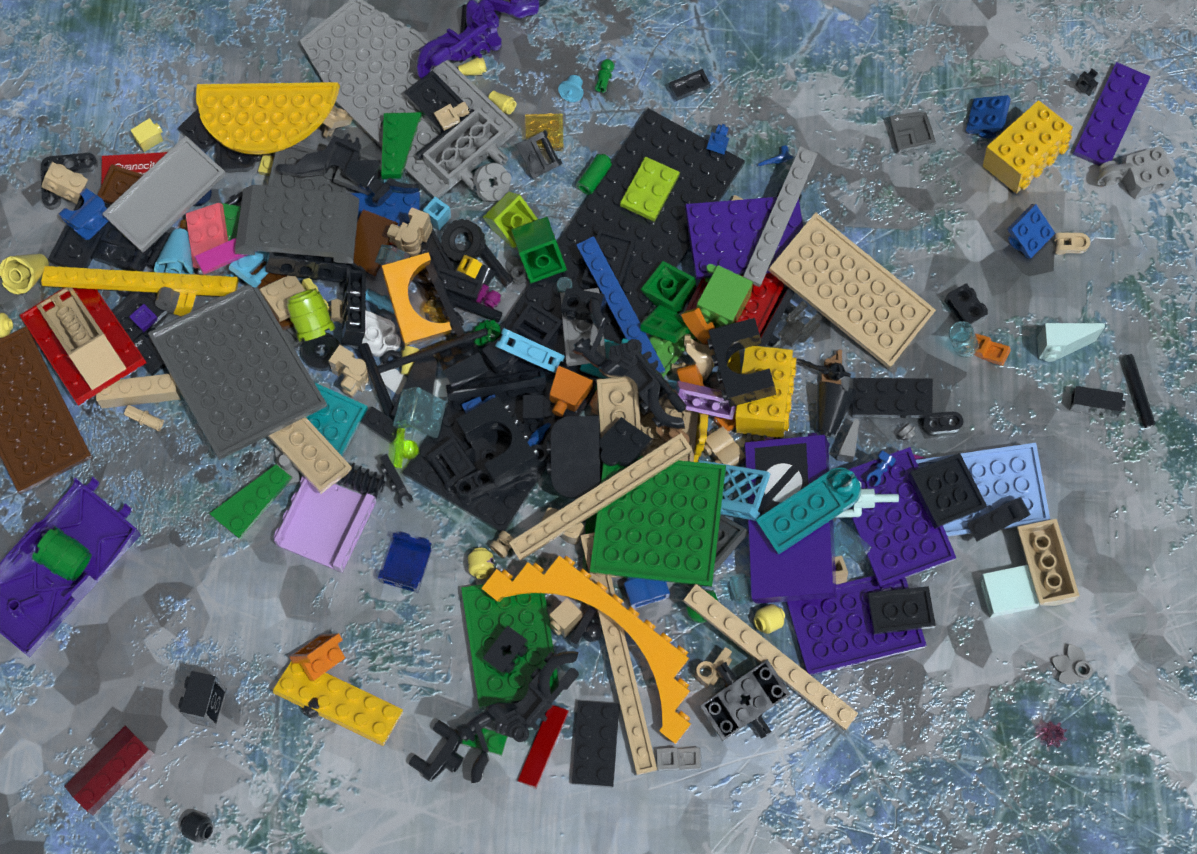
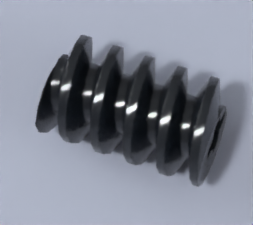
(364, 481)

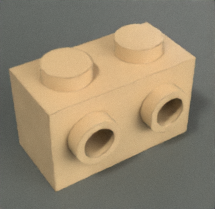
(64, 182)

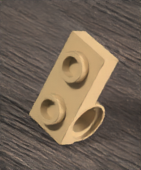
(714, 677)

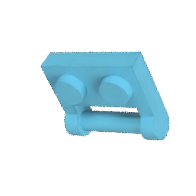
(245, 266)

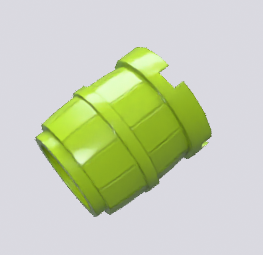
(309, 314)

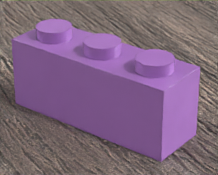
(704, 400)

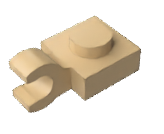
(450, 116)

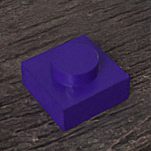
(143, 317)

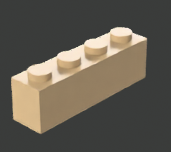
(139, 391)

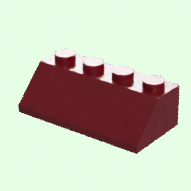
(108, 770)

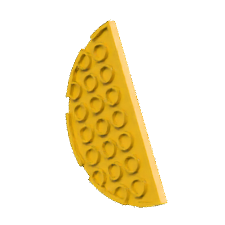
(264, 115)

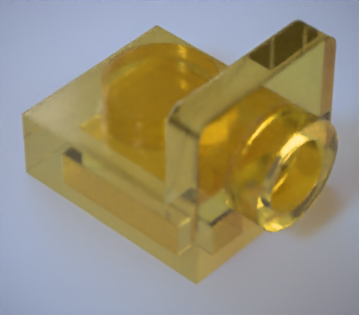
(433, 314)

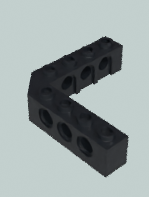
(326, 269)

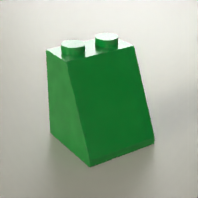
(538, 249)

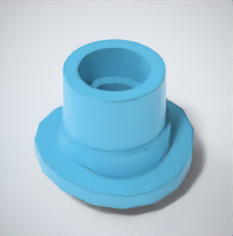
(571, 89)

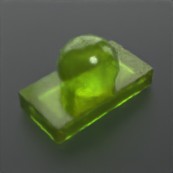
(404, 449)

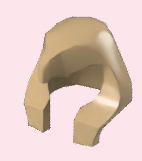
(701, 356)

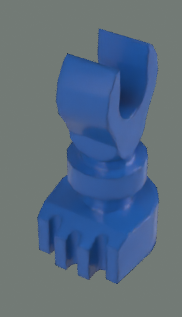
(886, 460)

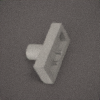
(284, 463)

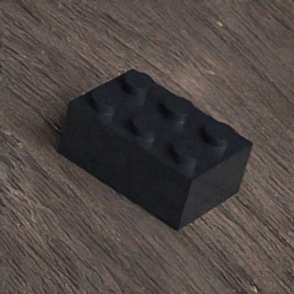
(202, 699)

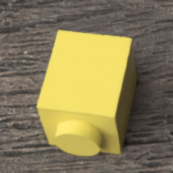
(147, 134)

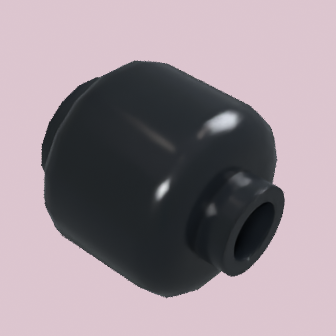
(196, 827)

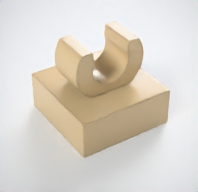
(336, 310)

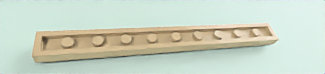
(600, 496)
(761, 650)

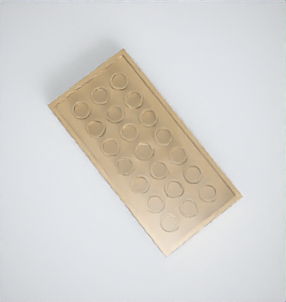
(852, 290)

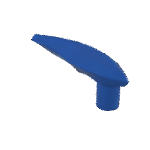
(783, 157)
(538, 435)

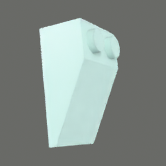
(1064, 338)

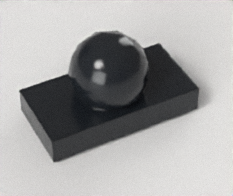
(587, 629)

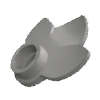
(1069, 666)

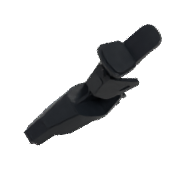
(348, 157)

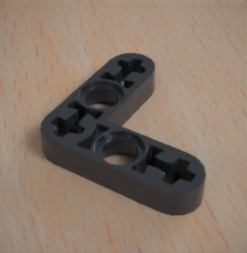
(62, 159)

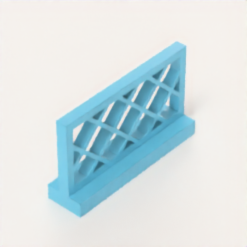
(736, 507)

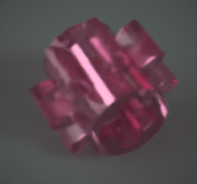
(1059, 734)

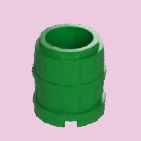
(62, 554)

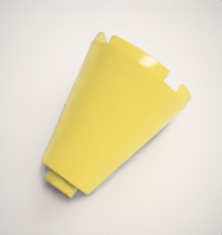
(22, 272)

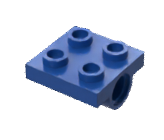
(988, 116)
(1030, 231)

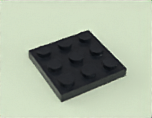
(947, 490)

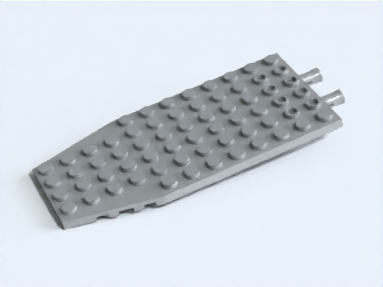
(375, 65)

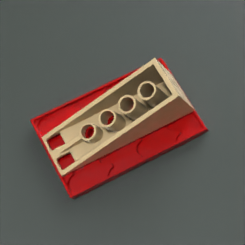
(82, 341)

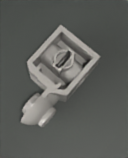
(1140, 172)

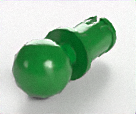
(606, 66)

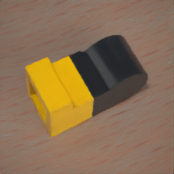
(476, 270)

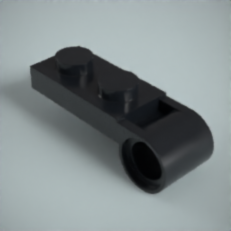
(999, 519)

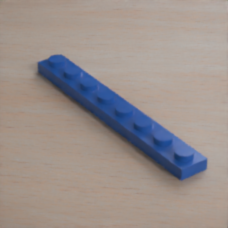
(615, 297)

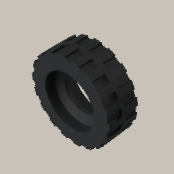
(453, 230)

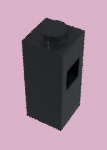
(1097, 402)

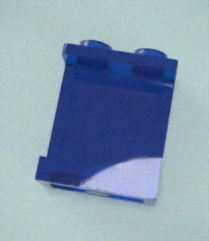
(406, 562)

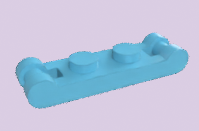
(529, 350)

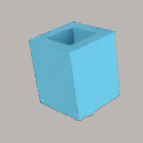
(438, 212)

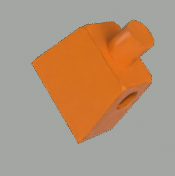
(568, 390)

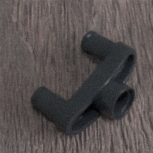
(447, 756)

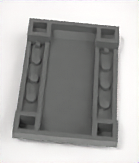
(298, 222)

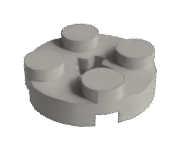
(502, 182)

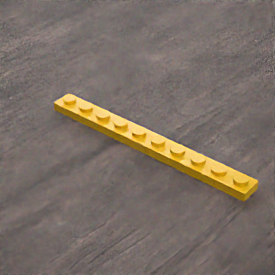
(138, 281)

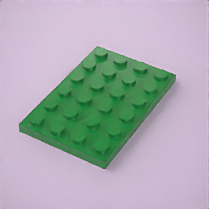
(485, 623)

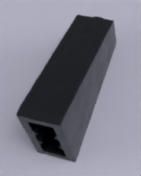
(422, 375)

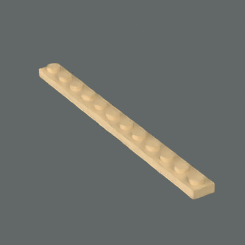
(623, 676)

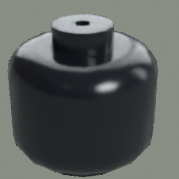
(311, 713)

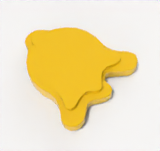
(701, 435)

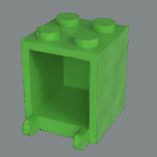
(724, 296)

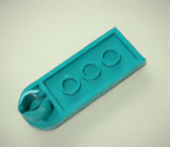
(810, 508)

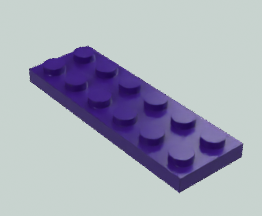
(1111, 115)

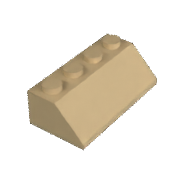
(1048, 563)

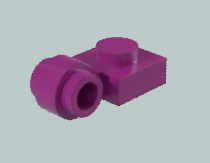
(490, 299)

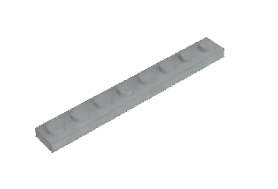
(780, 216)

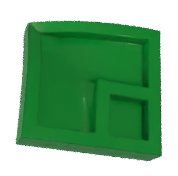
(665, 324)

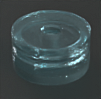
(563, 281)

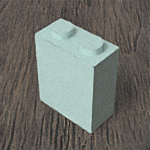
(1008, 591)

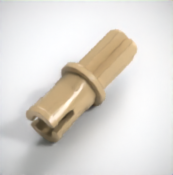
(144, 418)

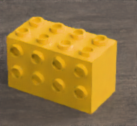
(1027, 147)
(770, 414)

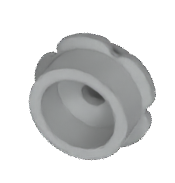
(906, 432)

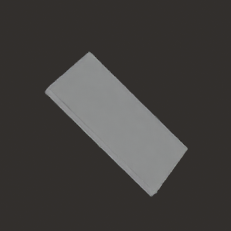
(164, 194)

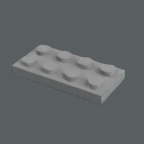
(577, 330)

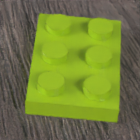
(650, 189)

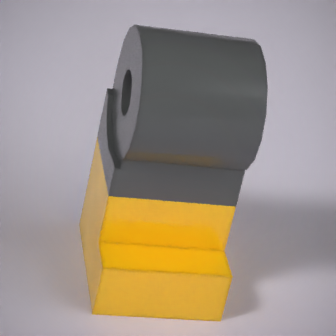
(175, 302)

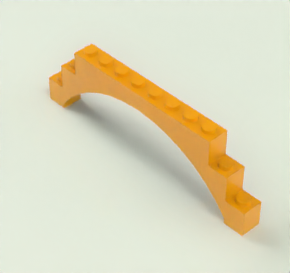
(661, 655)

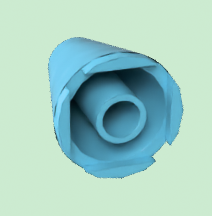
(175, 254)

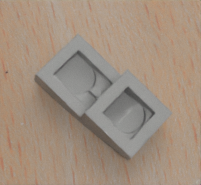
(679, 759)

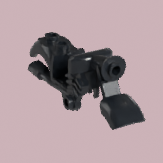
(629, 362)
(516, 718)

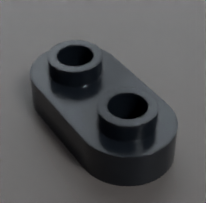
(942, 422)

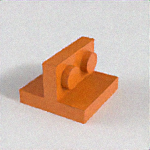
(319, 655)

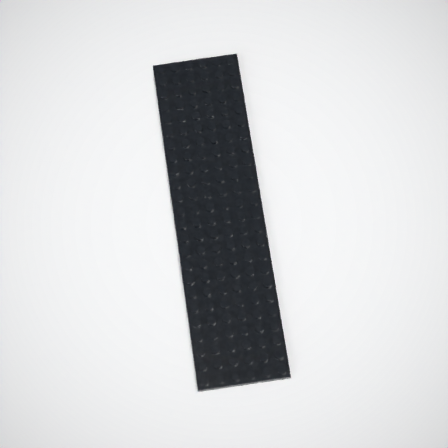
(702, 179)

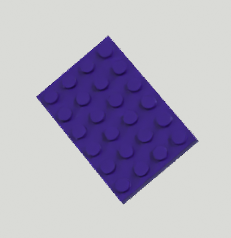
(729, 232)
(899, 531)
(840, 630)

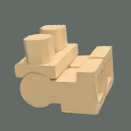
(410, 237)
(353, 369)

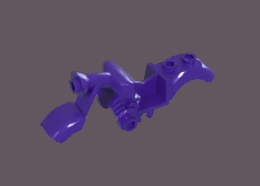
(479, 35)

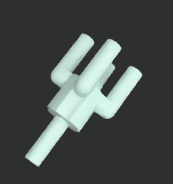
(867, 500)

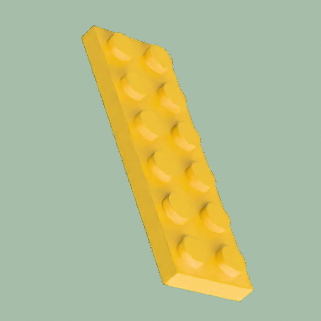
(340, 703)

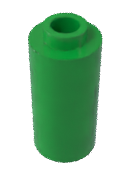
(594, 174)

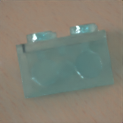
(420, 411)

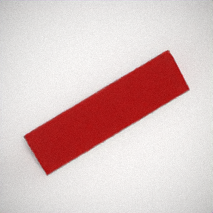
(543, 747)

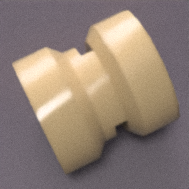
(501, 545)

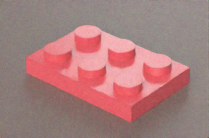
(206, 229)

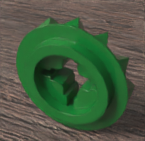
(493, 332)

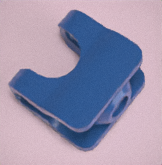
(88, 218)

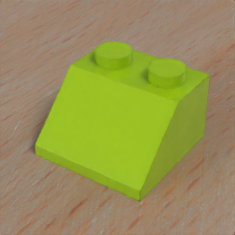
(507, 215)

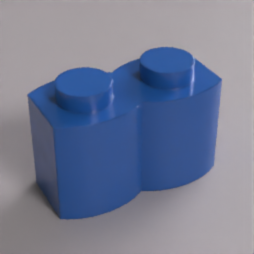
(643, 592)

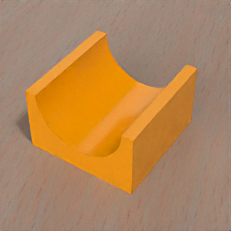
(412, 326)

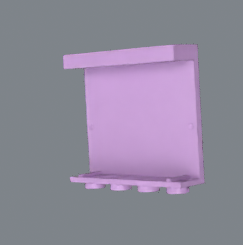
(324, 524)

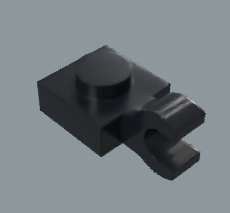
(1087, 82)

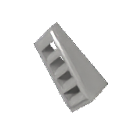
(848, 447)

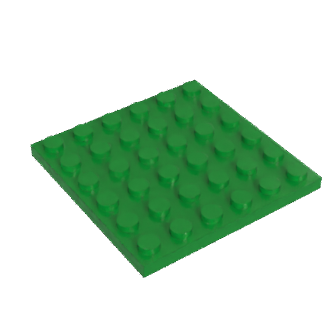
(662, 526)

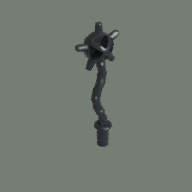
(835, 371)

